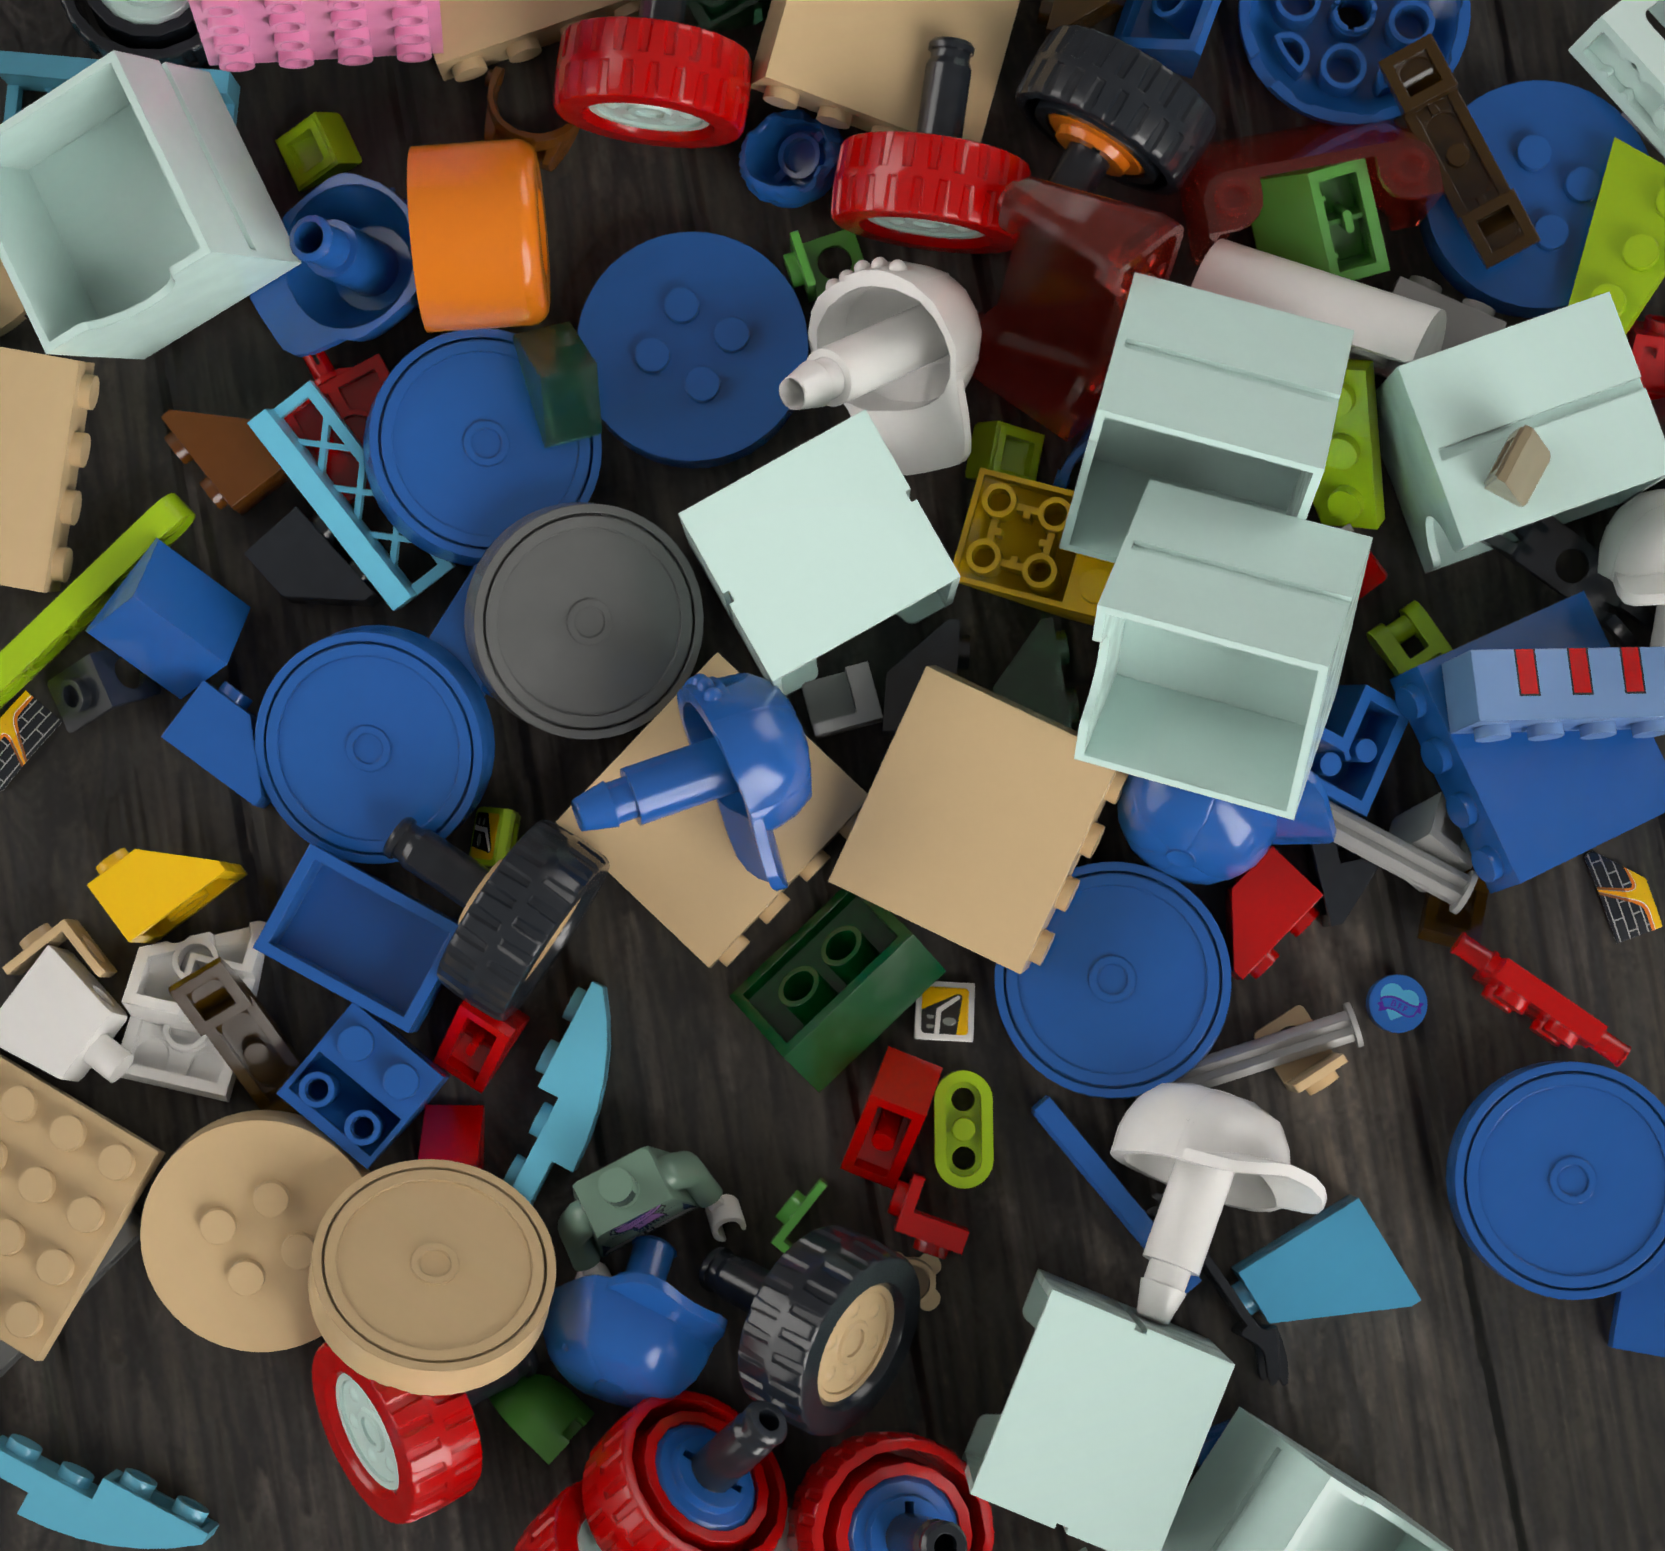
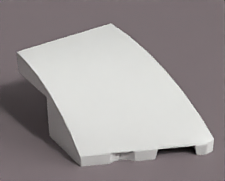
(160, 1035)

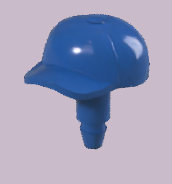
(740, 750)
(1213, 839)

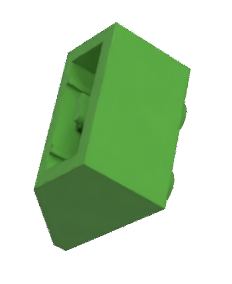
(1323, 220)

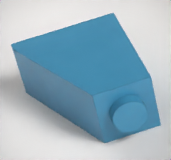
(1324, 1269)

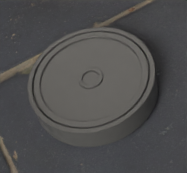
(584, 620)

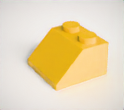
(158, 891)

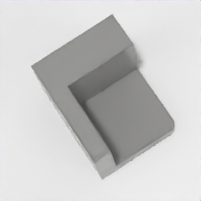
(842, 701)
(1433, 831)

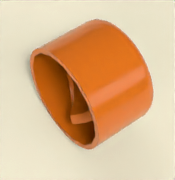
(478, 235)

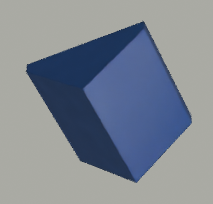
(1168, 30)
(171, 621)

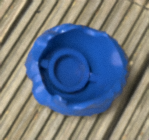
(790, 159)

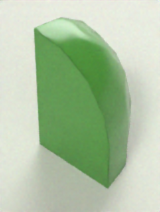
(542, 1413)

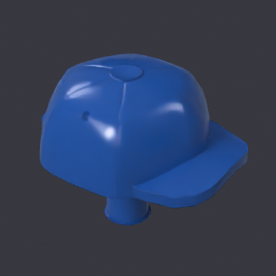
(352, 271)
(631, 1330)

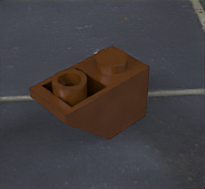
(229, 454)

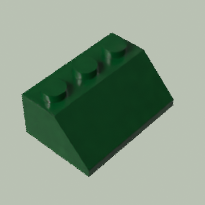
(836, 986)

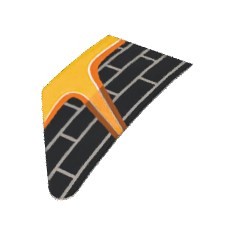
(21, 733)
(1624, 897)

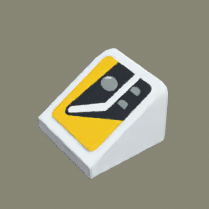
(945, 1012)

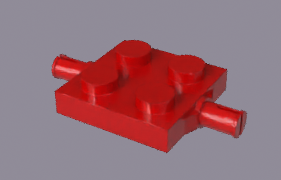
(351, 394)
(1553, 1015)

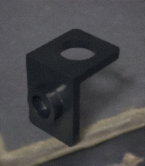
(92, 689)

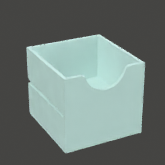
(132, 209)
(1210, 403)
(1455, 409)
(819, 550)
(1221, 647)
(1099, 1419)
(1278, 1496)

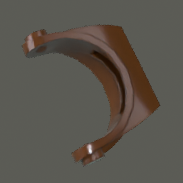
(549, 146)

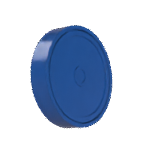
(1554, 154)
(693, 348)
(461, 449)
(370, 735)
(1125, 988)
(1562, 1179)

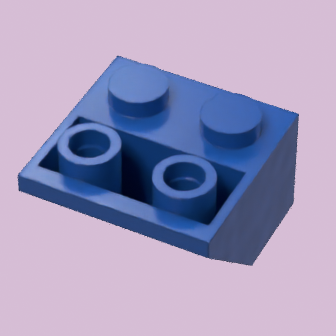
(363, 1084)

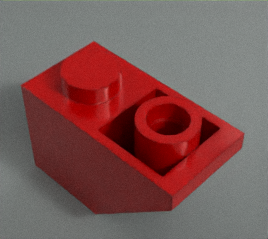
(1263, 909)

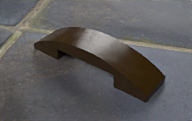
(1470, 176)
(240, 1031)

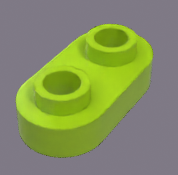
(963, 1129)

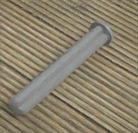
(1403, 859)
(1277, 1049)

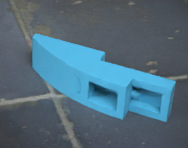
(578, 1076)
(116, 1513)

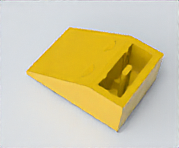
(1014, 548)

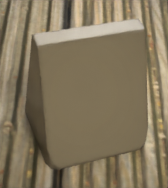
(1518, 466)

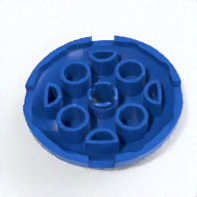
(1334, 71)

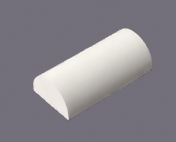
(1384, 324)

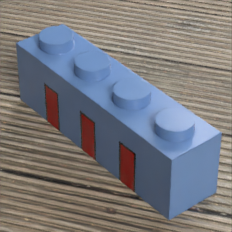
(1556, 692)

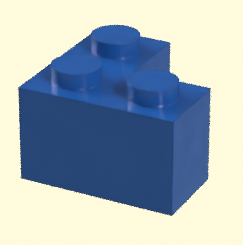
(1358, 746)

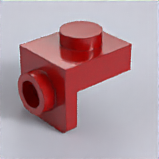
(932, 1234)

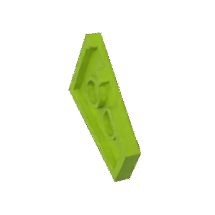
(1625, 235)
(1353, 473)

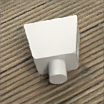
(64, 1020)

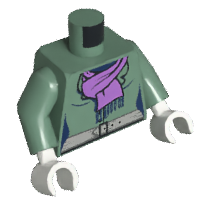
(636, 1199)

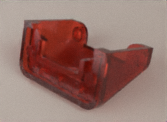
(1227, 189)
(1066, 296)

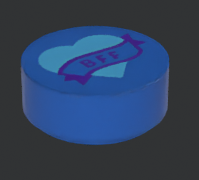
(1396, 1003)

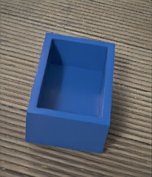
(359, 938)

